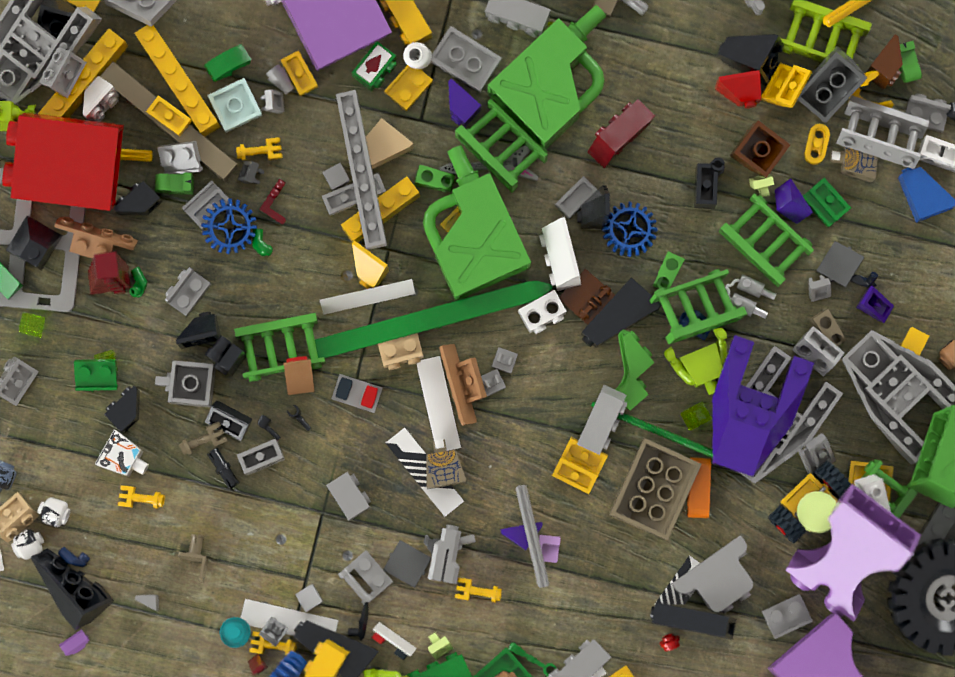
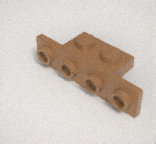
(91, 240)
(464, 383)

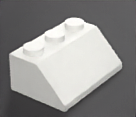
(560, 255)

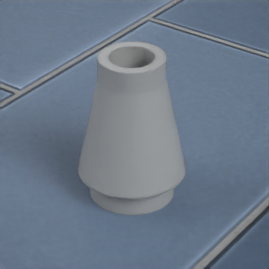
(280, 78)

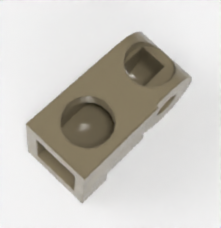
(827, 326)

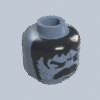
(7, 475)

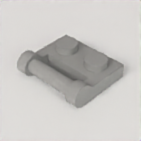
(370, 572)

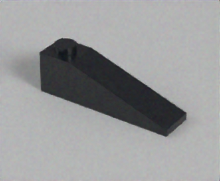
(595, 210)
(74, 594)

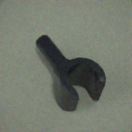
(299, 418)
(263, 422)

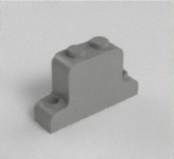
(719, 578)

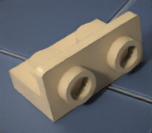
(401, 351)
(15, 517)

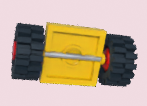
(830, 479)

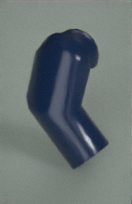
(71, 559)

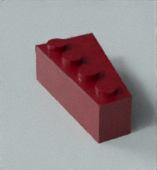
(108, 274)

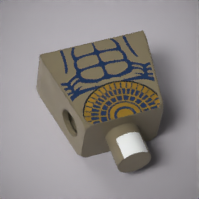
(856, 163)
(443, 467)

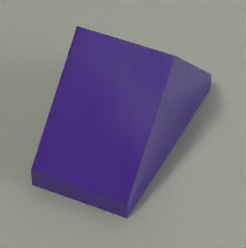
(791, 202)
(875, 304)
(518, 535)

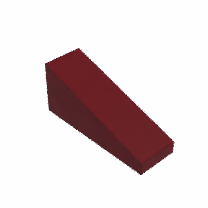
(257, 664)

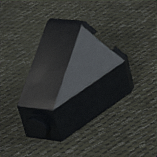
(752, 54)

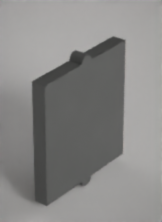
(840, 264)
(407, 563)

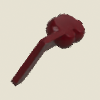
(270, 199)

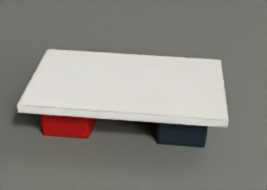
(403, 647)

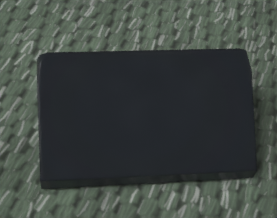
(232, 421)

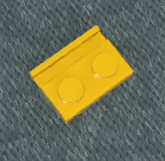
(408, 87)

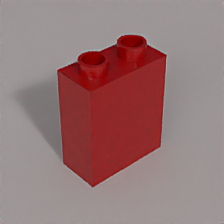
(64, 161)

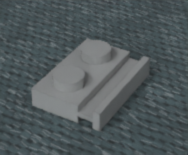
(180, 158)
(202, 200)
(816, 453)
(787, 616)

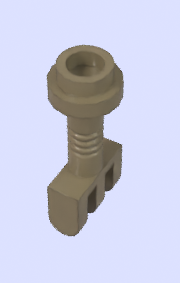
(212, 435)

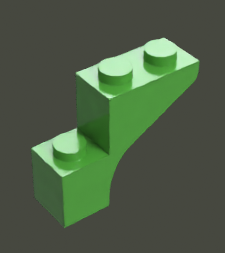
(635, 362)

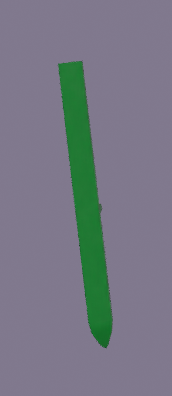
(431, 318)

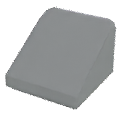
(309, 598)
(151, 601)

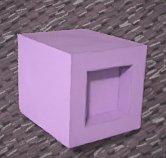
(549, 547)

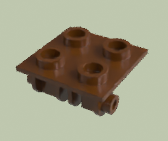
(587, 298)

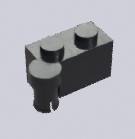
(706, 183)
(226, 356)

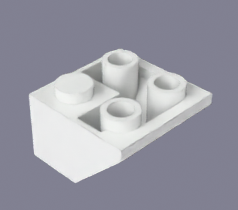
(98, 98)

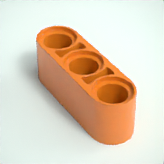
(699, 495)

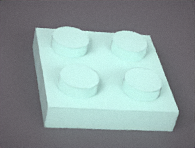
(235, 105)

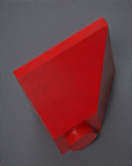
(741, 88)

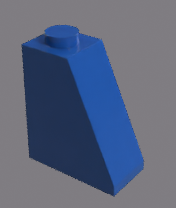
(924, 194)

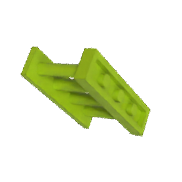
(801, 8)

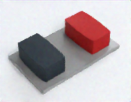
(357, 393)

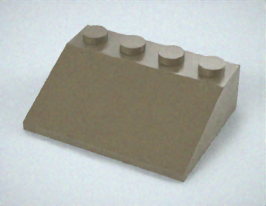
(654, 489)

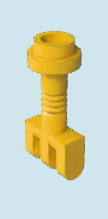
(269, 149)
(157, 500)
(494, 594)
(262, 644)

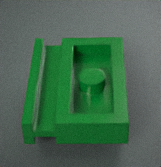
(826, 202)
(95, 374)

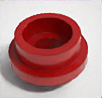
(670, 642)

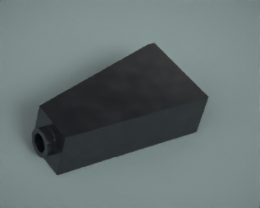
(621, 312)
(693, 620)
(359, 654)

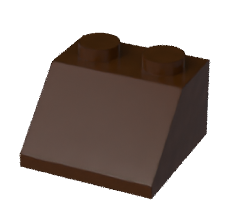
(888, 64)
(760, 149)

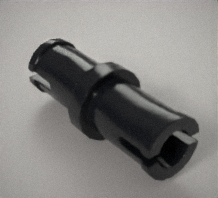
(223, 468)

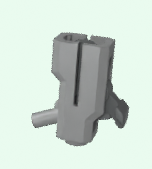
(446, 549)

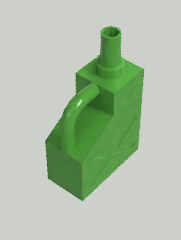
(539, 83)
(483, 241)
(936, 464)

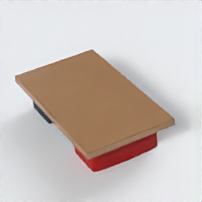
(298, 375)

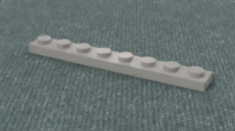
(361, 170)

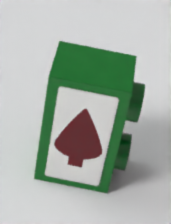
(375, 66)

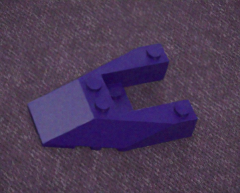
(747, 420)

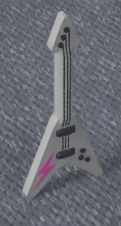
(511, 163)

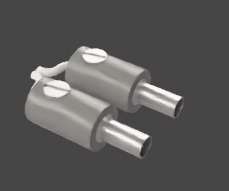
(754, 288)

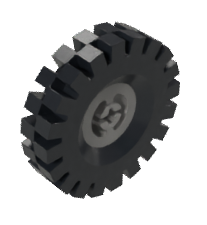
(913, 591)

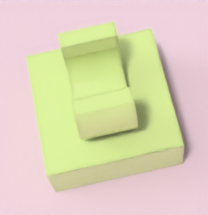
(761, 183)
(439, 646)

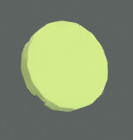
(815, 510)

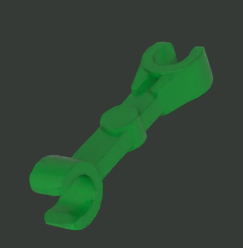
(519, 651)

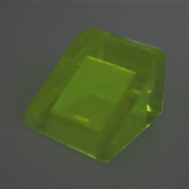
(31, 324)
(696, 416)

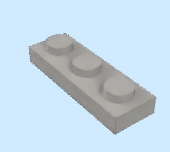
(345, 197)

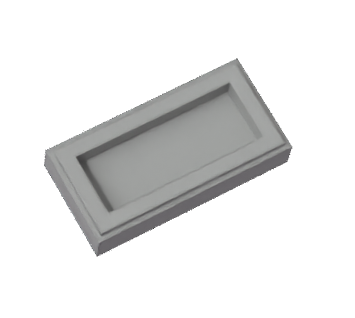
(575, 197)

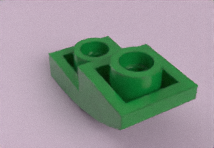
(227, 62)

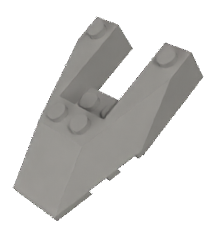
(29, 47)
(891, 383)
(804, 424)

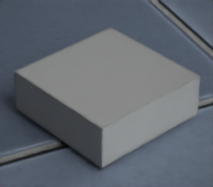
(336, 176)

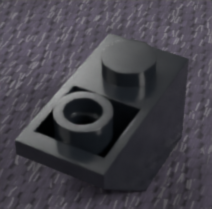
(139, 201)
(126, 410)

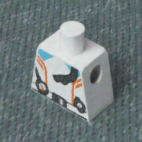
(121, 456)

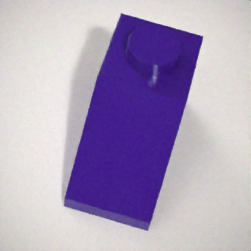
(462, 105)

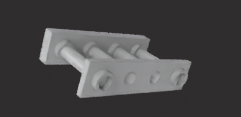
(886, 117)

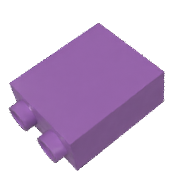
(336, 27)

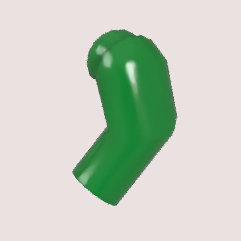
(259, 245)
(140, 283)

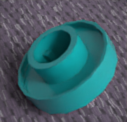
(235, 632)

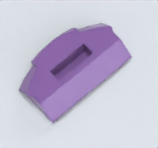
(74, 643)

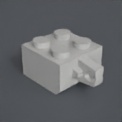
(189, 383)

